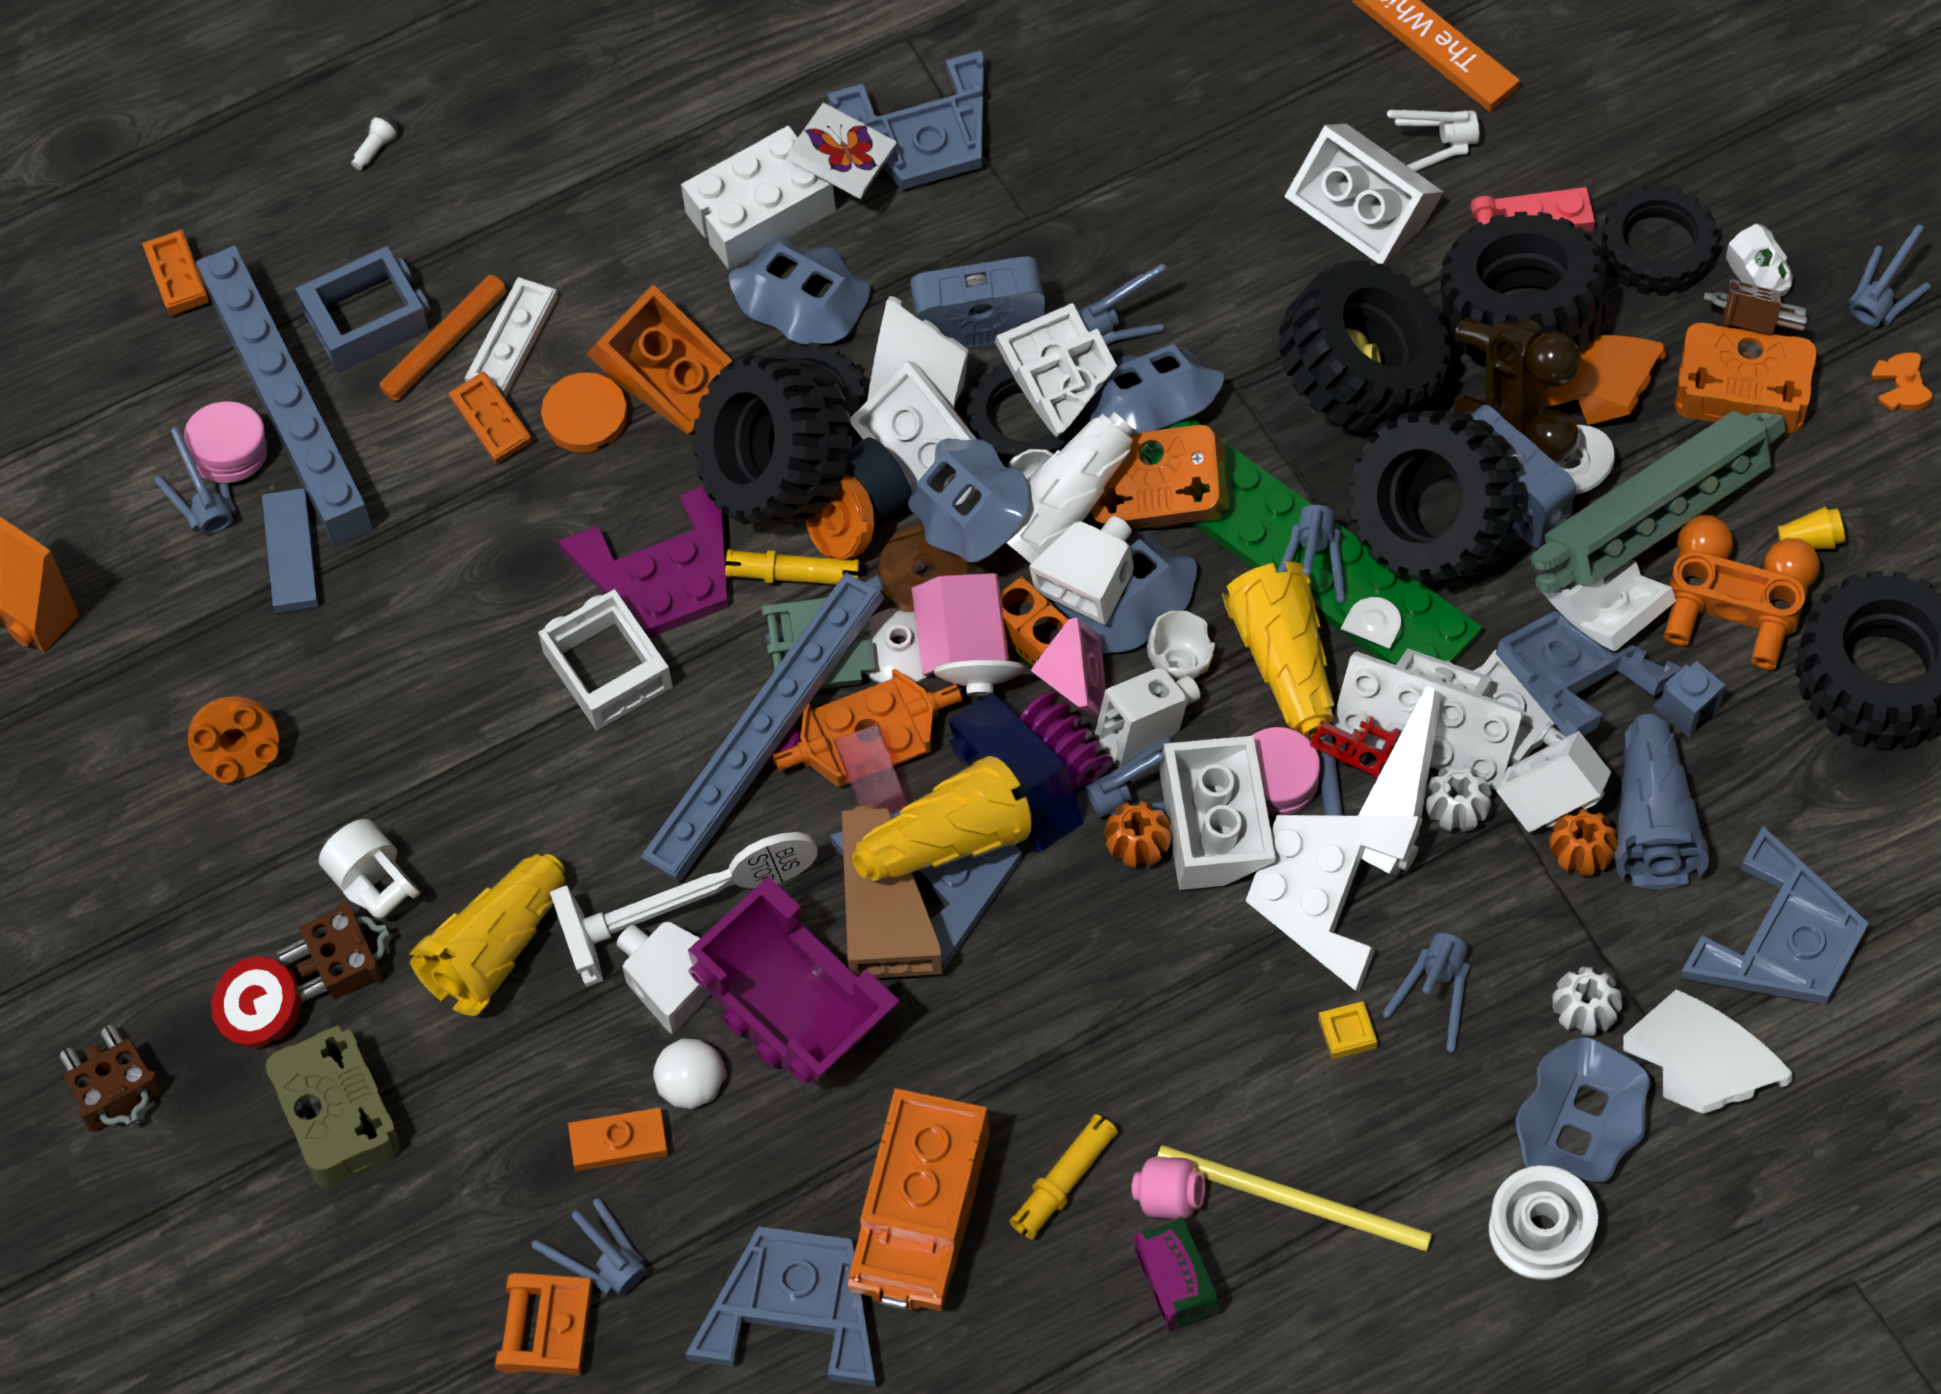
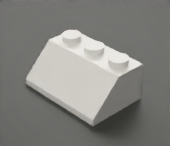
(1363, 192)
(1215, 810)

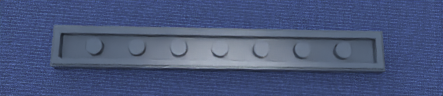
(762, 727)

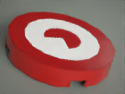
(256, 1002)

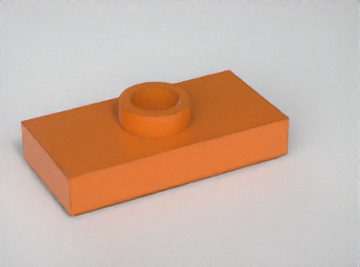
(175, 272)
(490, 417)
(617, 1139)

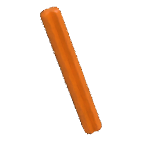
(442, 337)

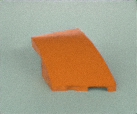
(1609, 377)

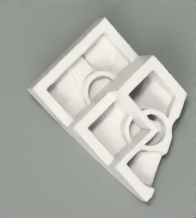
(918, 341)
(1057, 364)
(1614, 606)
(1703, 1054)

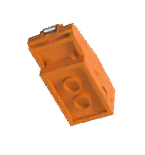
(919, 1200)

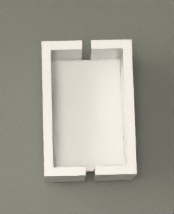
(756, 199)

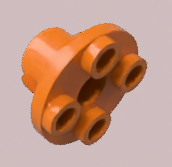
(233, 738)

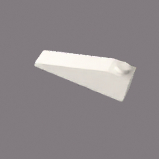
(1404, 777)

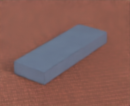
(290, 550)

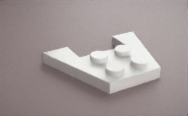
(1313, 877)

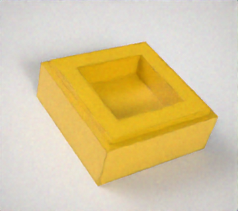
(1347, 1030)

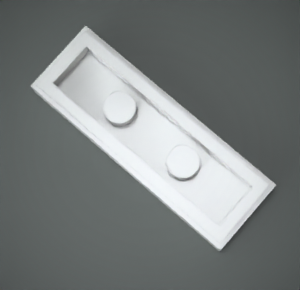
(513, 333)

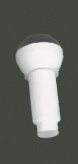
(382, 130)

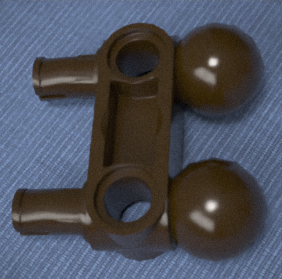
(1518, 370)

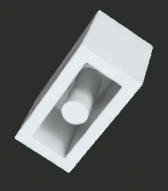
(1554, 782)

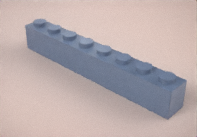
(284, 396)

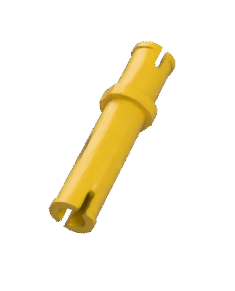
(791, 568)
(1052, 1190)

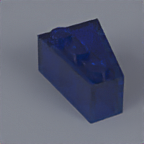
(995, 731)

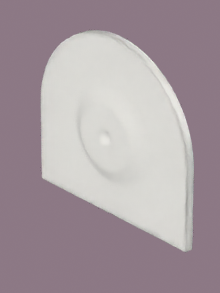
(1374, 621)

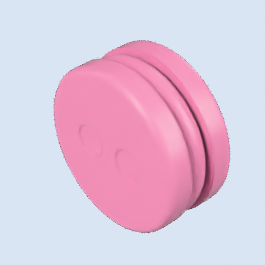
(226, 441)
(1287, 769)

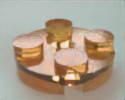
(899, 560)

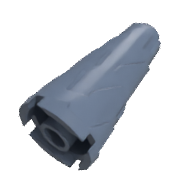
(1657, 817)

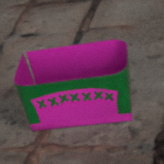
(1175, 1274)

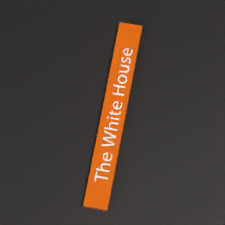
(1444, 49)

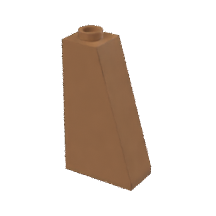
(884, 917)

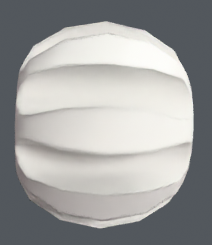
(1457, 798)
(1588, 986)

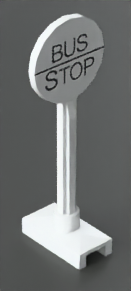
(774, 856)

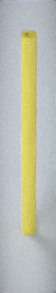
(1305, 1201)

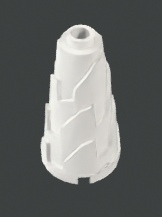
(1071, 483)

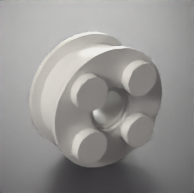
(1537, 1251)

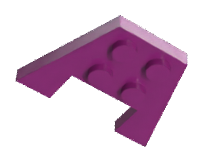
(668, 580)

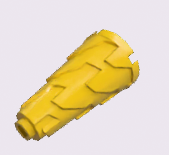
(1281, 629)
(958, 819)
(478, 946)

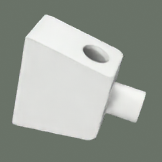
(1086, 568)
(1143, 713)
(660, 972)

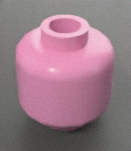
(1169, 1188)

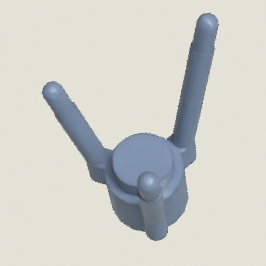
(1874, 302)
(1103, 316)
(210, 510)
(1315, 533)
(1112, 790)
(1441, 963)
(619, 1267)

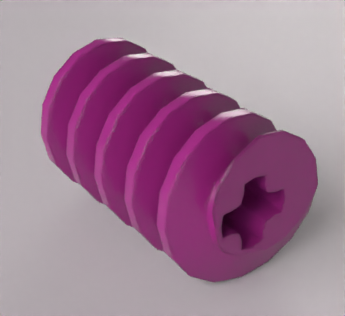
(1065, 741)

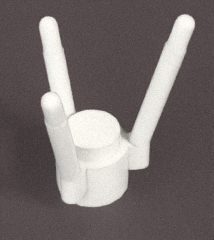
(1454, 127)

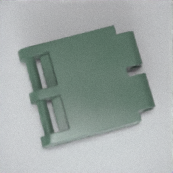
(794, 618)

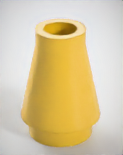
(1819, 528)

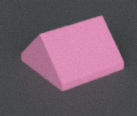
(959, 620)
(1075, 666)

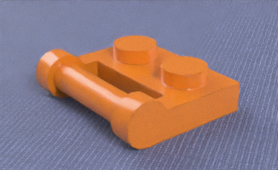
(559, 1326)

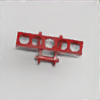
(1356, 740)

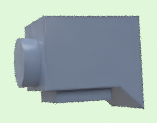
(1687, 695)

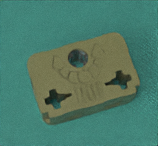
(344, 1101)

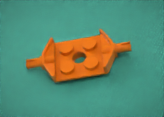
(897, 707)

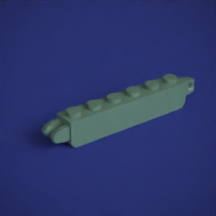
(1657, 500)

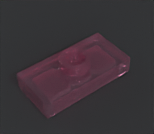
(870, 769)

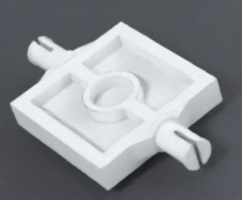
(1535, 724)

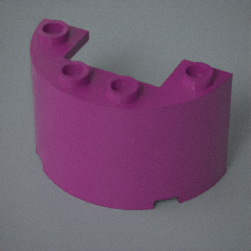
(786, 986)

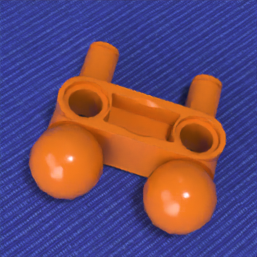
(1739, 590)

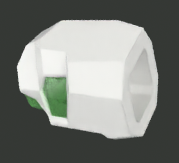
(1759, 259)

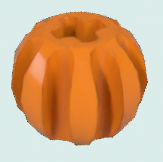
(1133, 820)
(1583, 842)

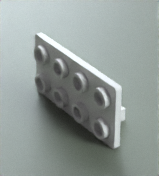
(1469, 725)

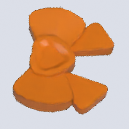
(1909, 391)

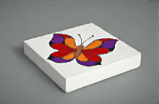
(841, 150)

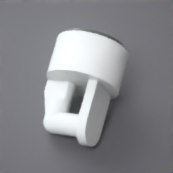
(357, 859)

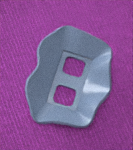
(787, 306)
(1160, 397)
(992, 519)
(1144, 599)
(1551, 1108)

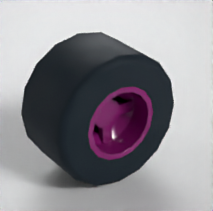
(880, 476)

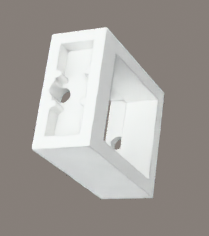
(627, 690)

